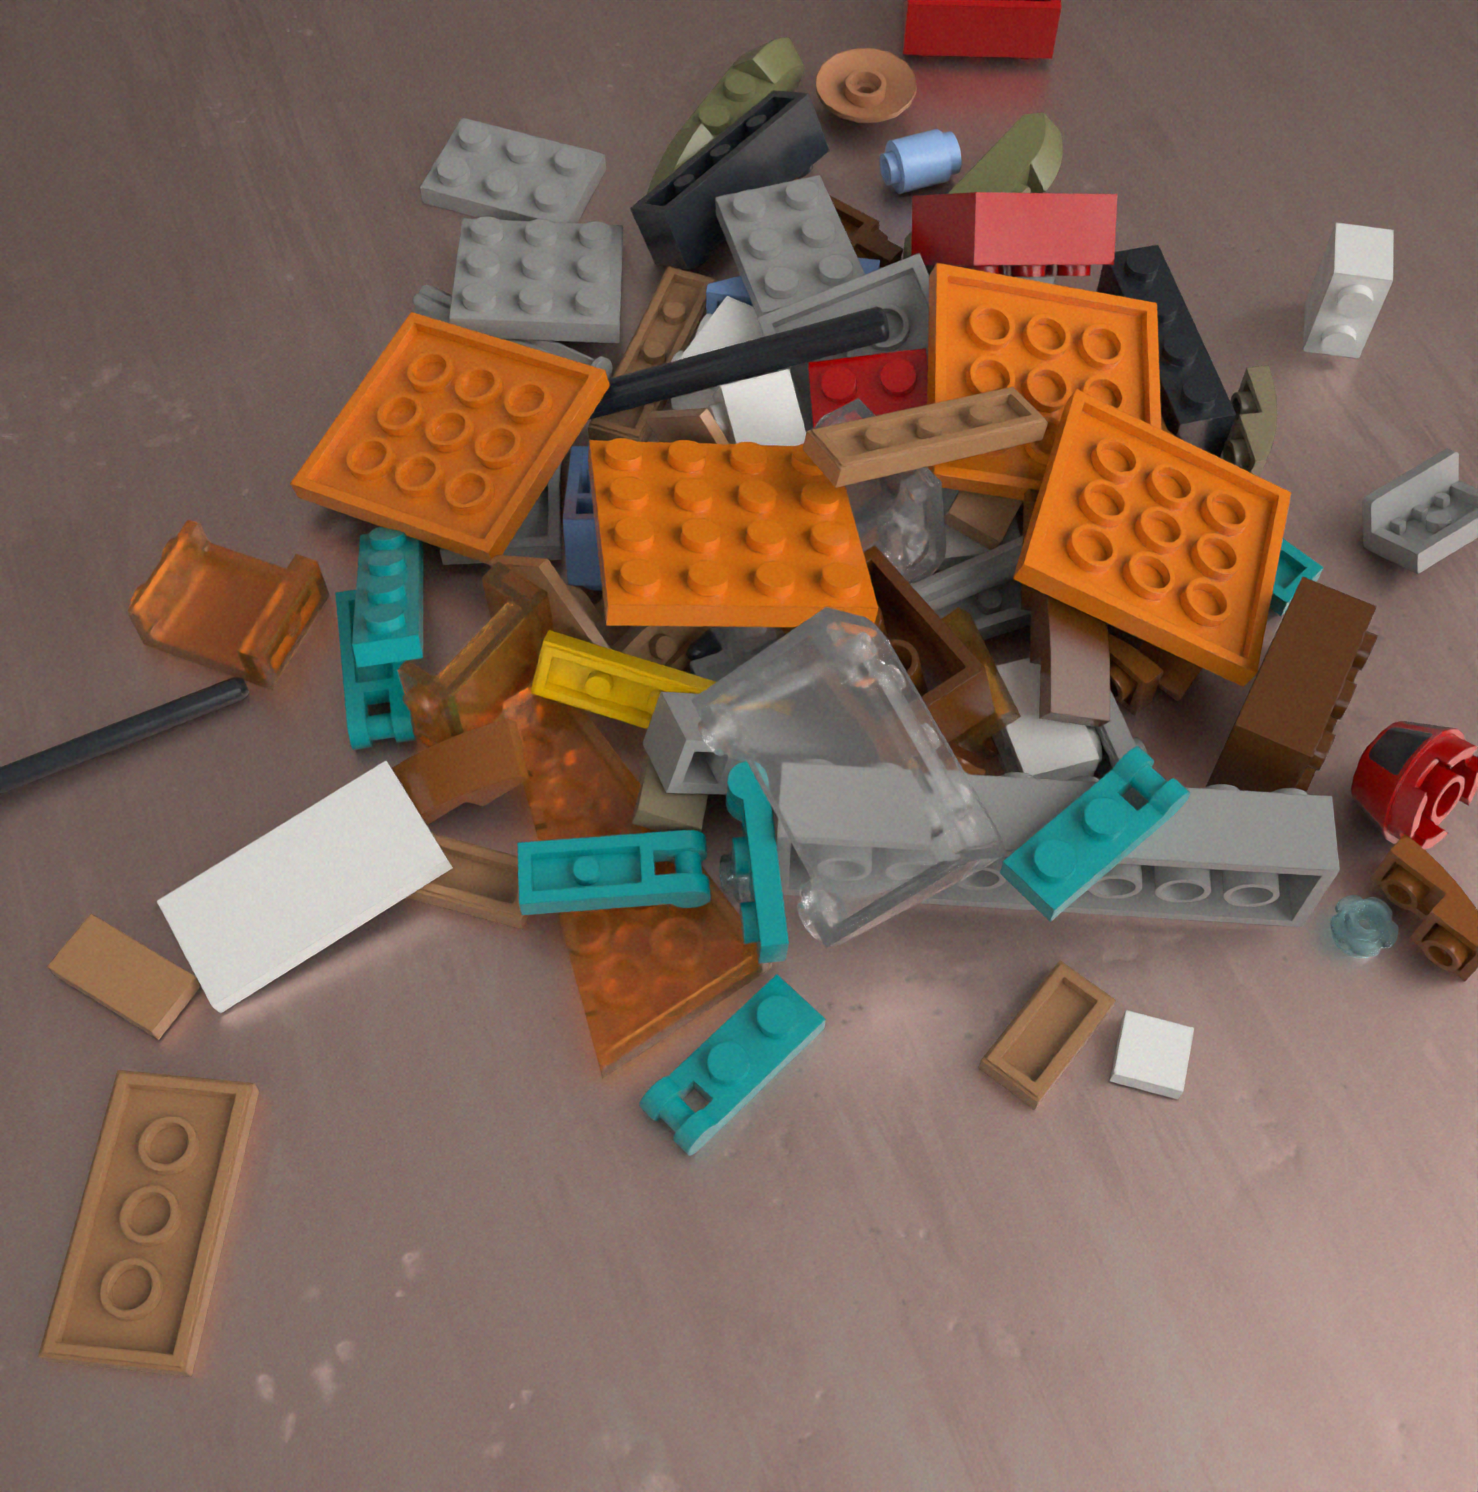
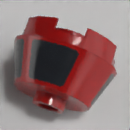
(1414, 780)

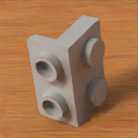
(1421, 514)

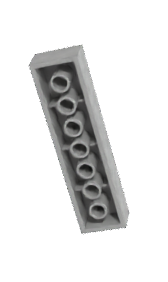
(1214, 860)

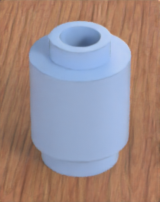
(920, 160)

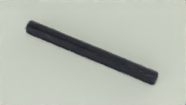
(744, 360)

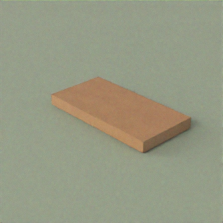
(151, 1224)

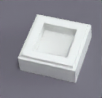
(1152, 1054)

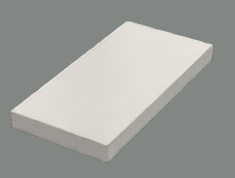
(303, 886)

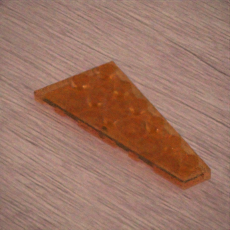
(638, 966)

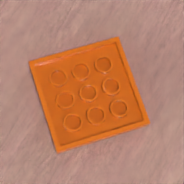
(1044, 343)
(451, 436)
(722, 536)
(1156, 538)

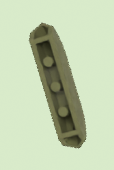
(742, 87)
(1019, 162)

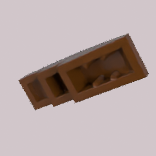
(1070, 651)

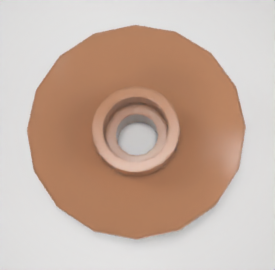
(865, 85)

